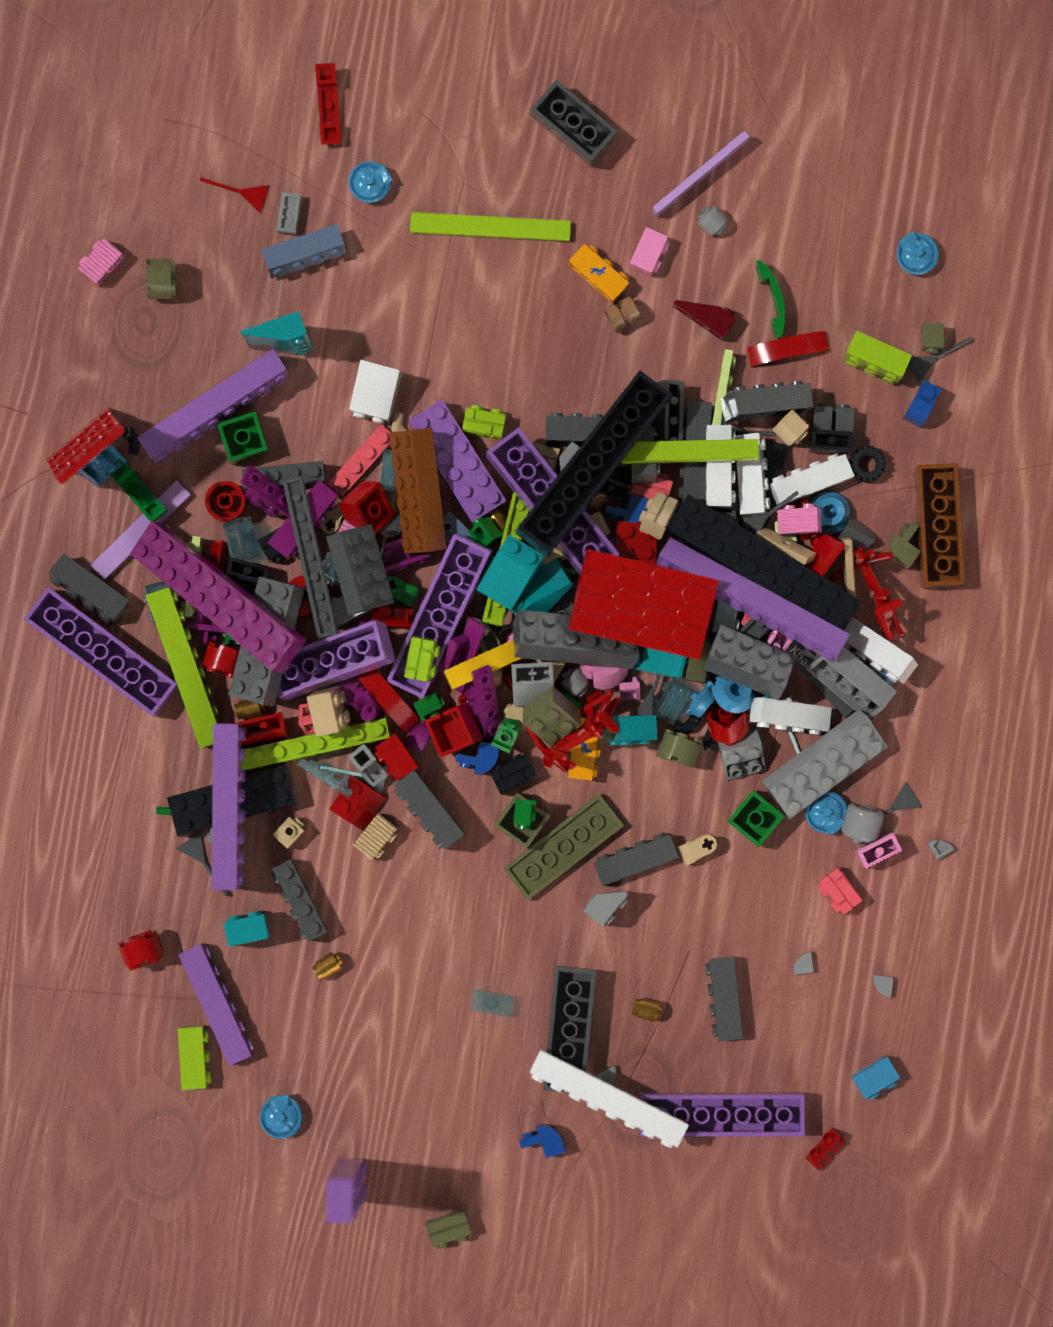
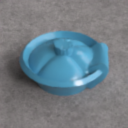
(369, 181)
(917, 253)
(834, 511)
(732, 696)
(701, 700)
(826, 813)
(281, 1116)

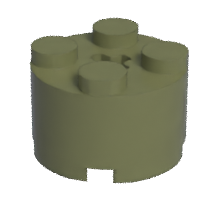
(159, 278)
(679, 748)

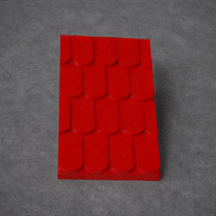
(90, 451)
(643, 604)

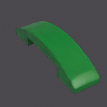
(765, 275)
(138, 492)

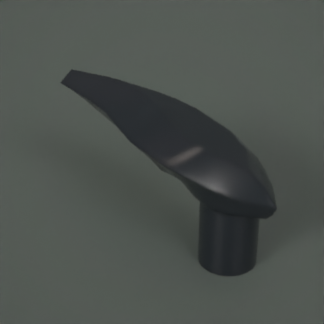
(708, 742)

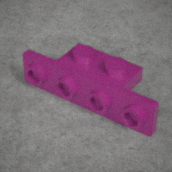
(265, 493)
(394, 556)
(463, 647)
(483, 701)

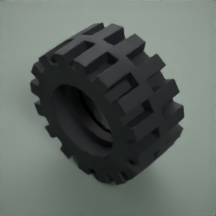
(879, 461)

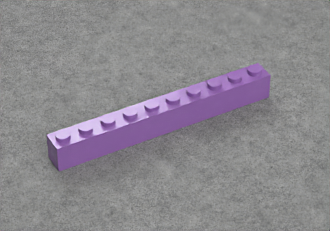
(758, 602)

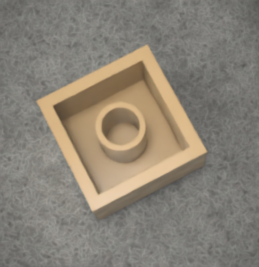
(328, 710)

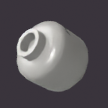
(712, 220)
(574, 682)

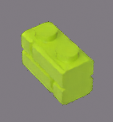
(484, 423)
(421, 659)

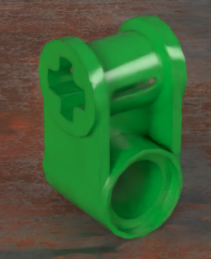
(404, 592)

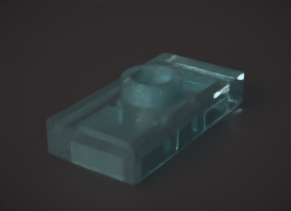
(491, 1003)

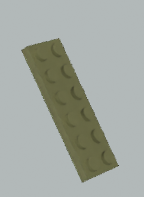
(563, 847)

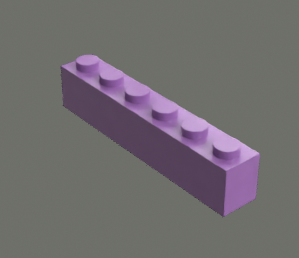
(216, 1005)

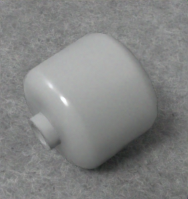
(862, 823)

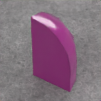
(418, 737)

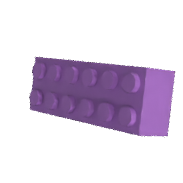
(459, 463)
(337, 659)

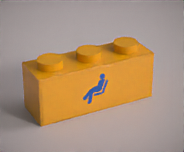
(599, 273)
(584, 757)

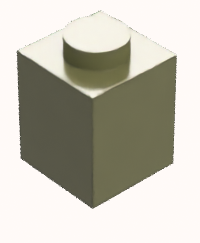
(932, 337)

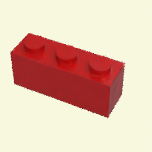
(264, 730)

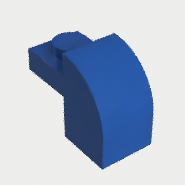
(922, 404)
(634, 509)
(484, 761)
(547, 1136)

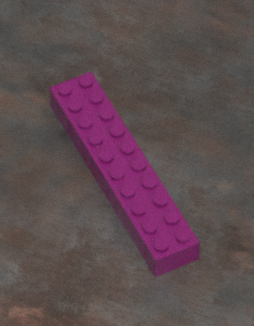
(218, 597)

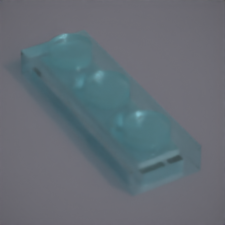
(325, 776)

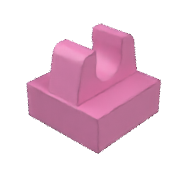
(629, 690)

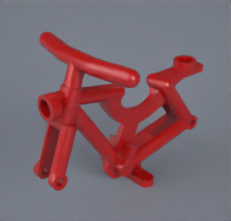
(885, 607)
(594, 725)

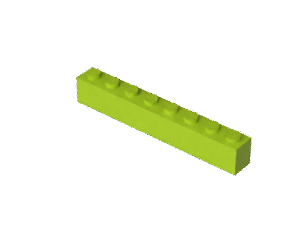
(184, 663)
(315, 745)

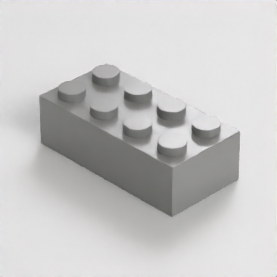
(853, 682)

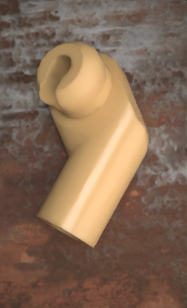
(397, 422)

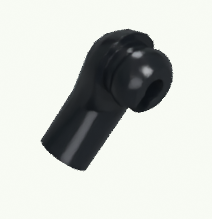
(131, 436)
(689, 725)

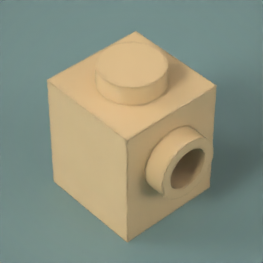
(289, 832)

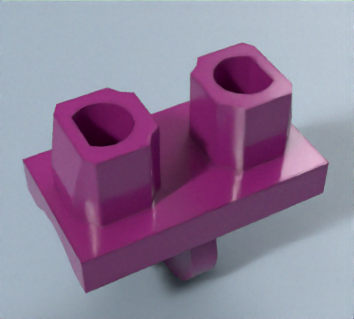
(198, 624)
(366, 704)

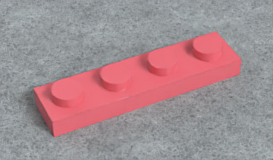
(360, 461)

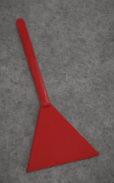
(253, 195)

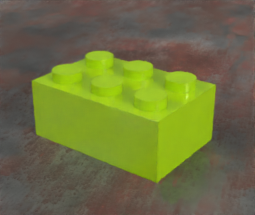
(876, 358)

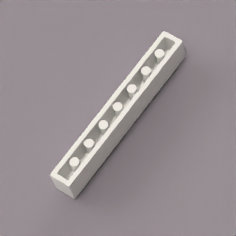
(608, 1098)

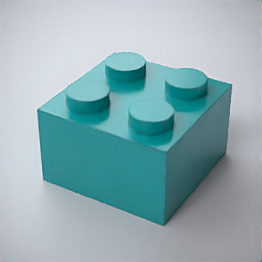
(632, 730)
(248, 929)

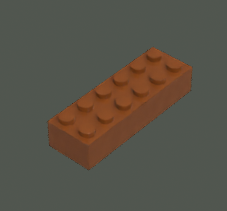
(418, 490)
(939, 526)

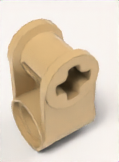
(335, 516)
(693, 850)

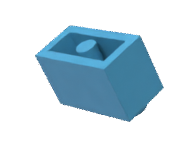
(875, 1078)

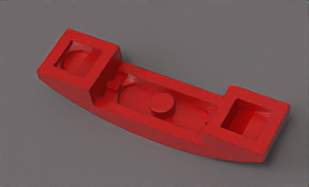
(328, 103)
(787, 348)
(388, 699)

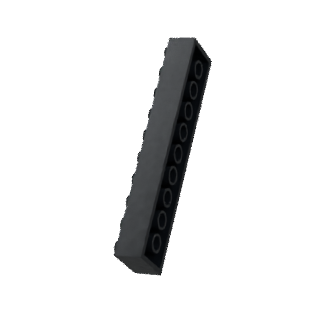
(593, 464)
(760, 562)

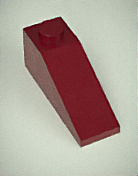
(710, 317)

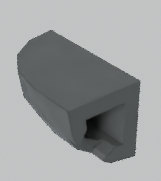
(858, 533)

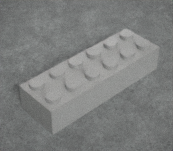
(824, 764)

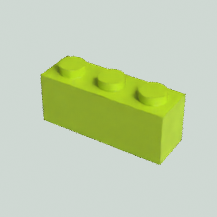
(194, 1057)

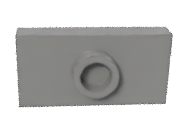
(289, 213)

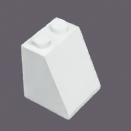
(375, 392)

